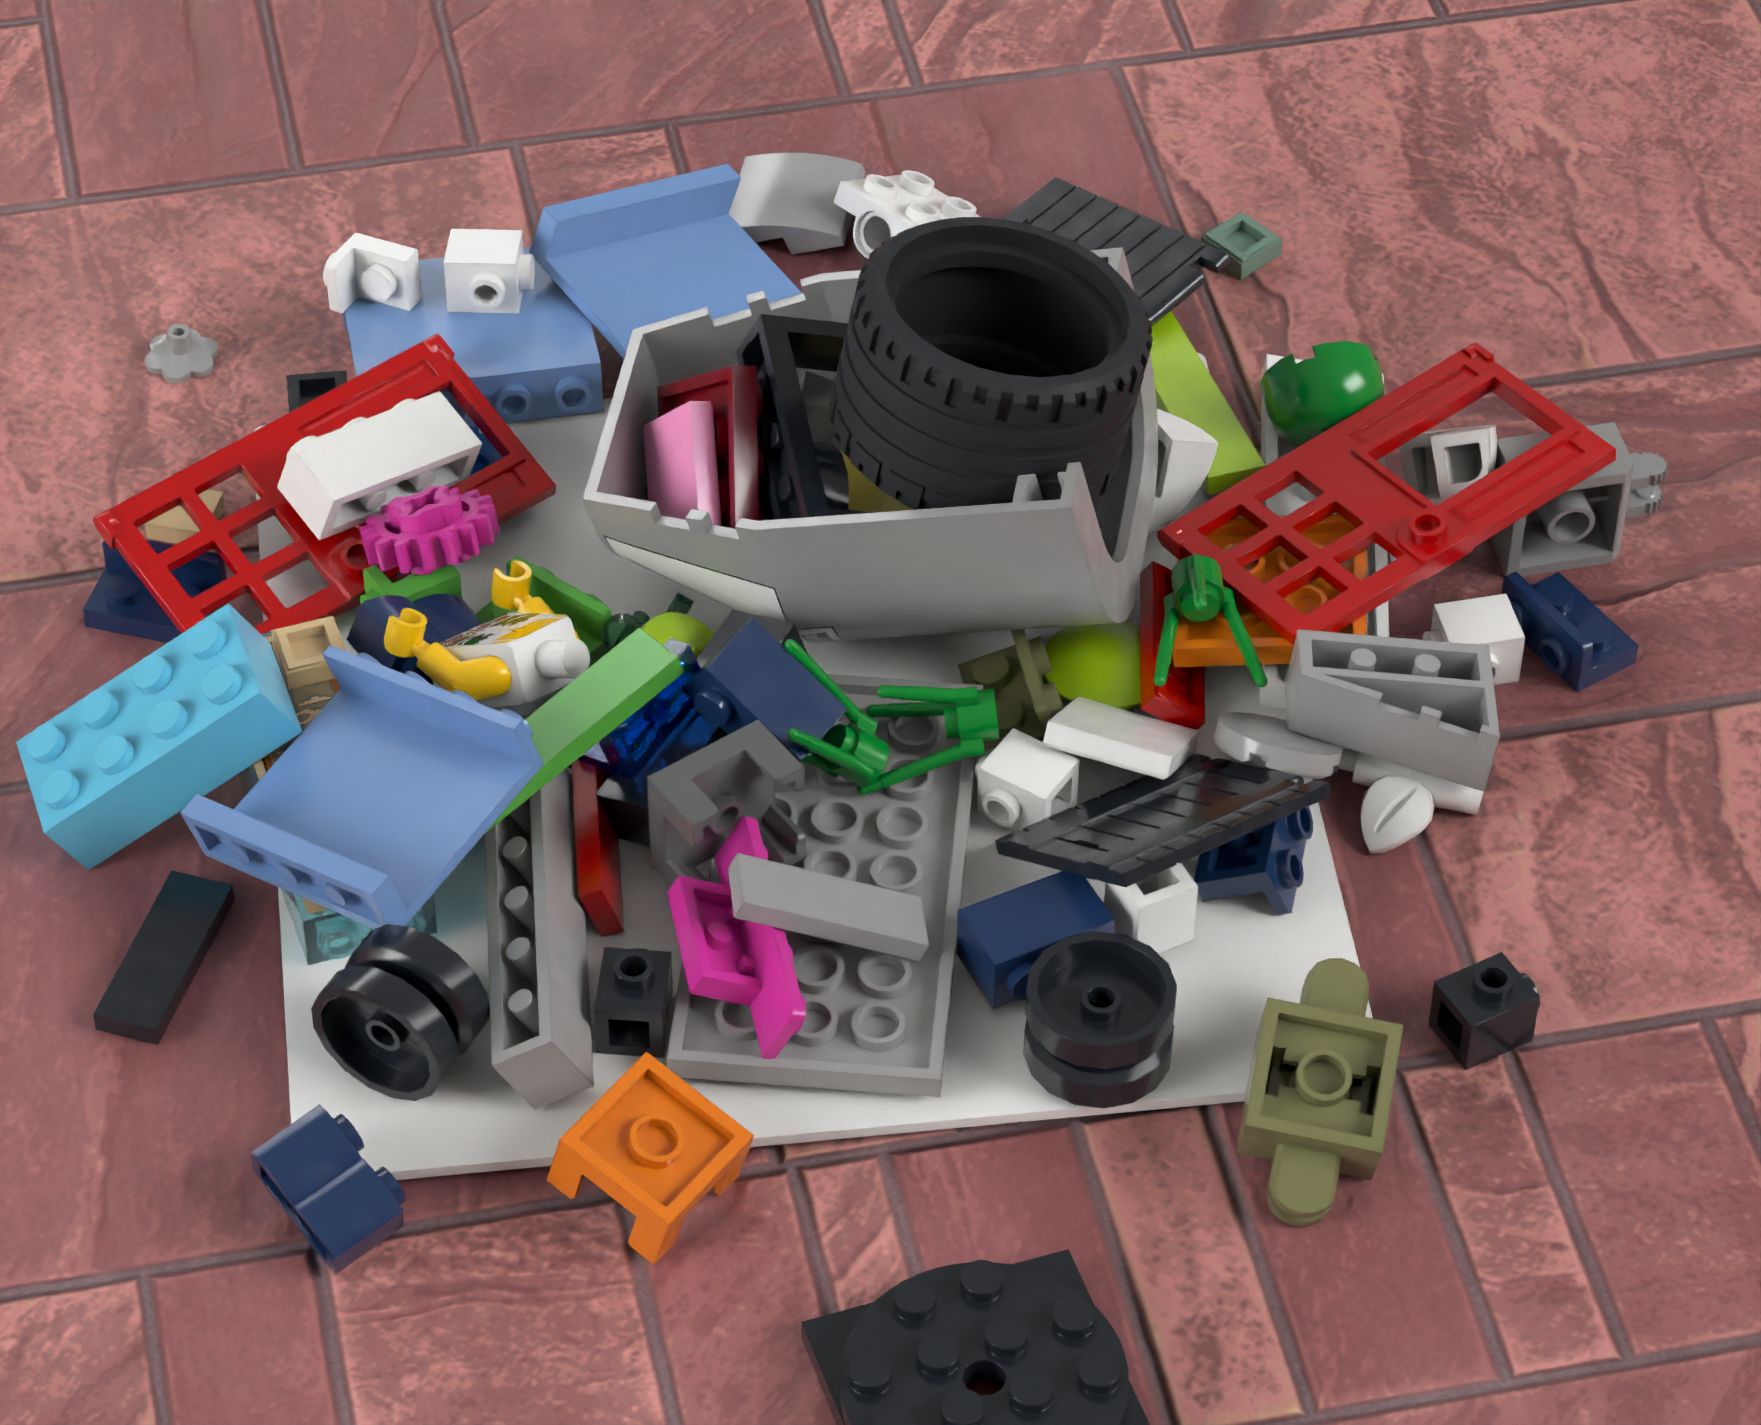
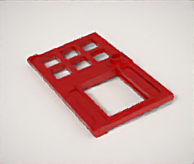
(424, 369)
(1349, 480)

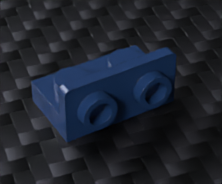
(126, 606)
(1568, 630)
(1258, 862)

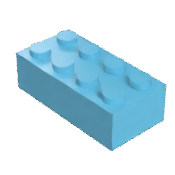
(158, 737)

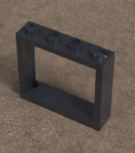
(783, 431)

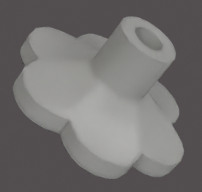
(181, 354)

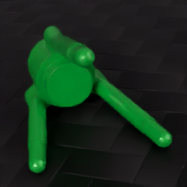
(1199, 596)
(967, 716)
(845, 749)

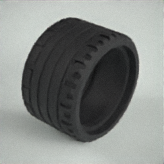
(987, 361)

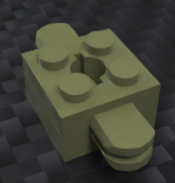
(1319, 1091)

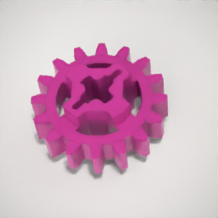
(429, 530)

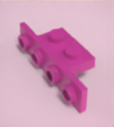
(735, 956)

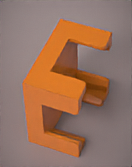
(653, 1151)

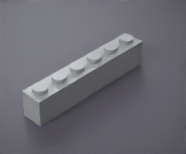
(538, 949)

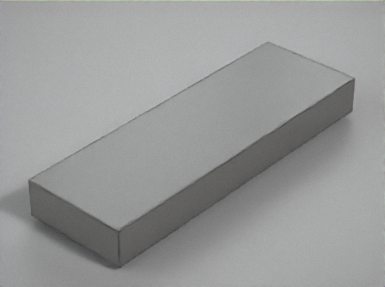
(827, 907)

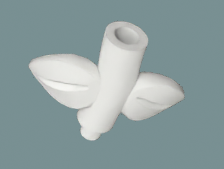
(1401, 799)

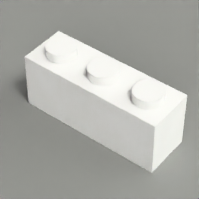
(372, 460)

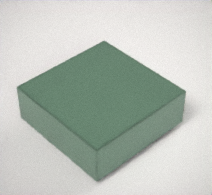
(1245, 243)

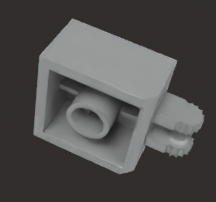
(1585, 521)

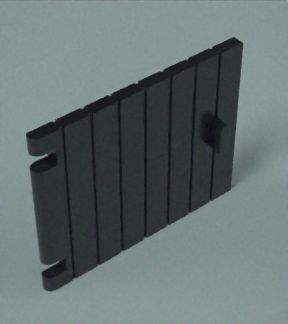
(1159, 259)
(1161, 821)

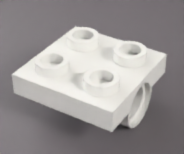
(895, 204)

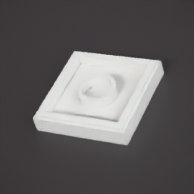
(1121, 738)

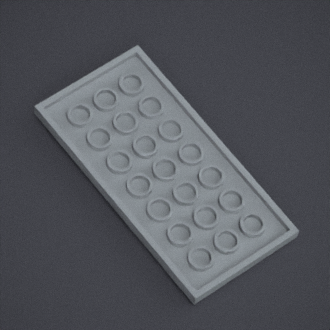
(868, 1013)

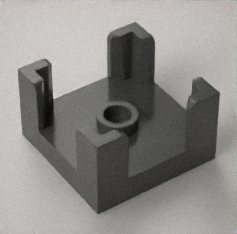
(709, 791)

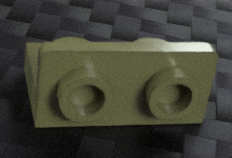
(1018, 686)

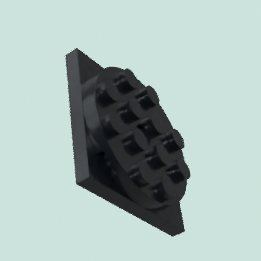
(974, 1322)

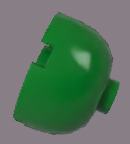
(1320, 390)

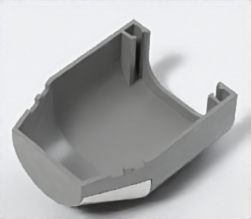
(875, 571)

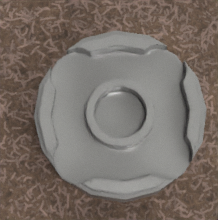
(1271, 741)

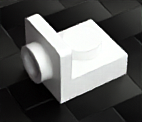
(372, 271)

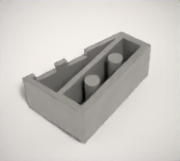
(1397, 701)

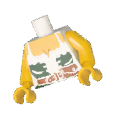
(503, 659)

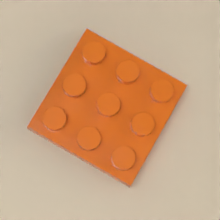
(1212, 641)

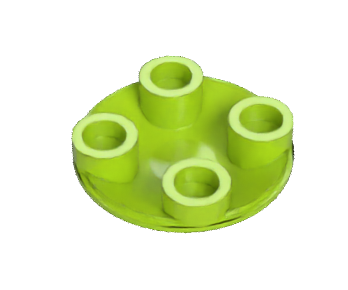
(1097, 663)

